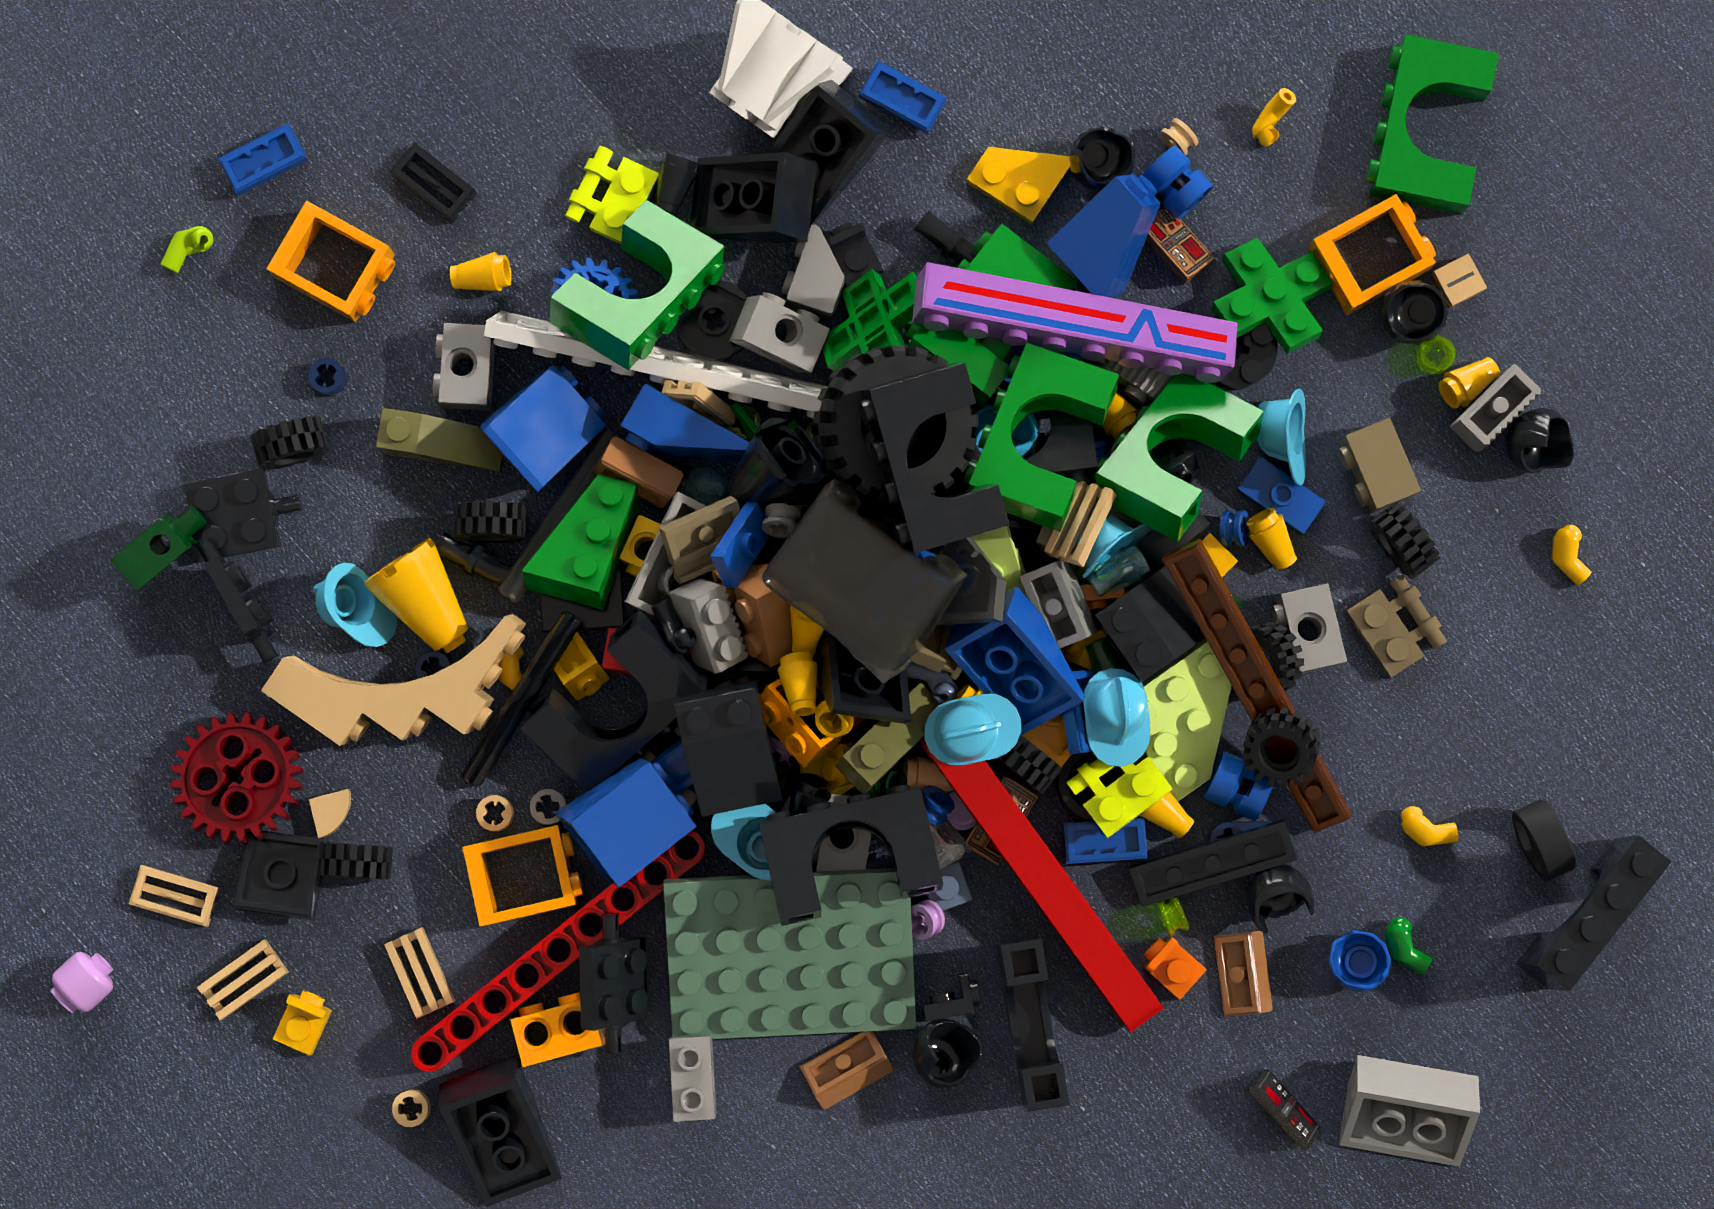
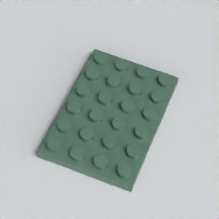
(751, 977)

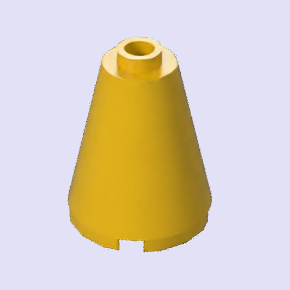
(421, 596)

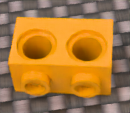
(559, 1040)

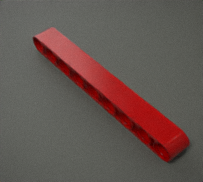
(1052, 890)
(540, 957)

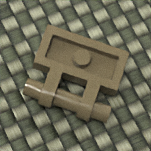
(1386, 634)

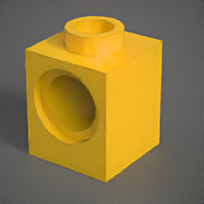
(642, 531)

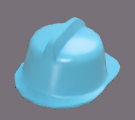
(1283, 432)
(1110, 539)
(349, 605)
(1116, 717)
(972, 729)
(740, 838)

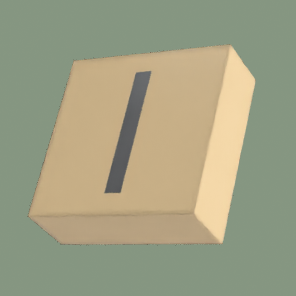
(1459, 280)

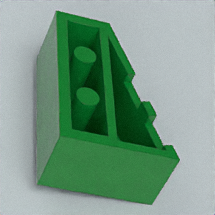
(585, 547)

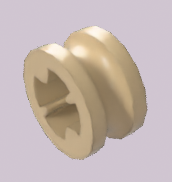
(1179, 135)
(482, 812)
(404, 1118)

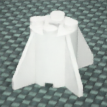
(772, 66)

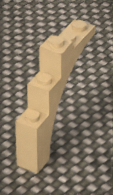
(341, 705)

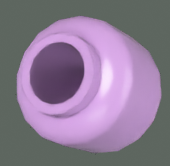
(82, 982)

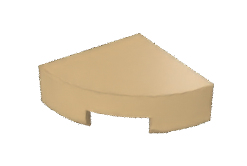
(330, 811)

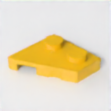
(1019, 179)

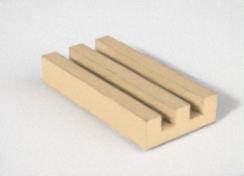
(700, 400)
(1062, 543)
(208, 904)
(405, 980)
(214, 999)

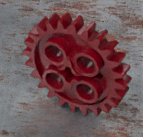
(209, 756)

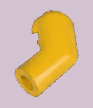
(1271, 114)

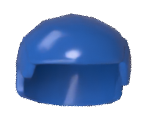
(1359, 961)

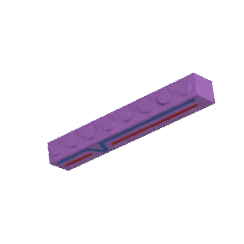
(1074, 322)

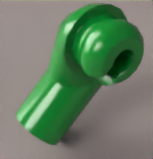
(1401, 946)

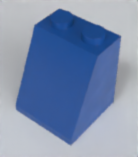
(1108, 235)
(544, 425)
(627, 820)

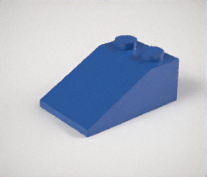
(675, 431)
(1017, 661)

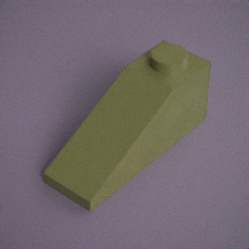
(436, 440)
(886, 743)

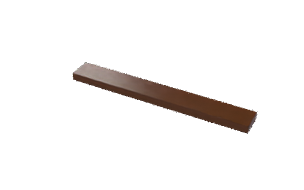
(1250, 673)

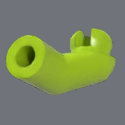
(186, 243)

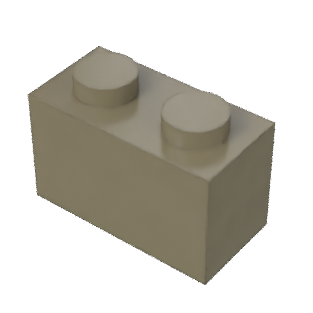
(1378, 466)

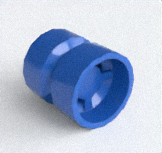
(1167, 172)
(1225, 782)

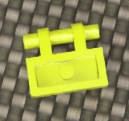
(627, 191)
(1124, 798)

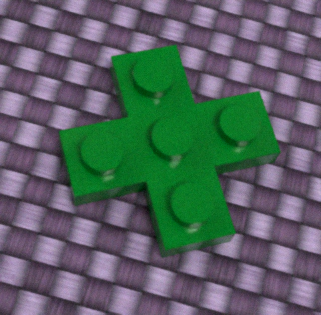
(1273, 295)
(873, 319)

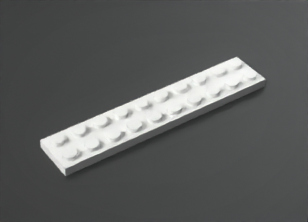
(662, 364)

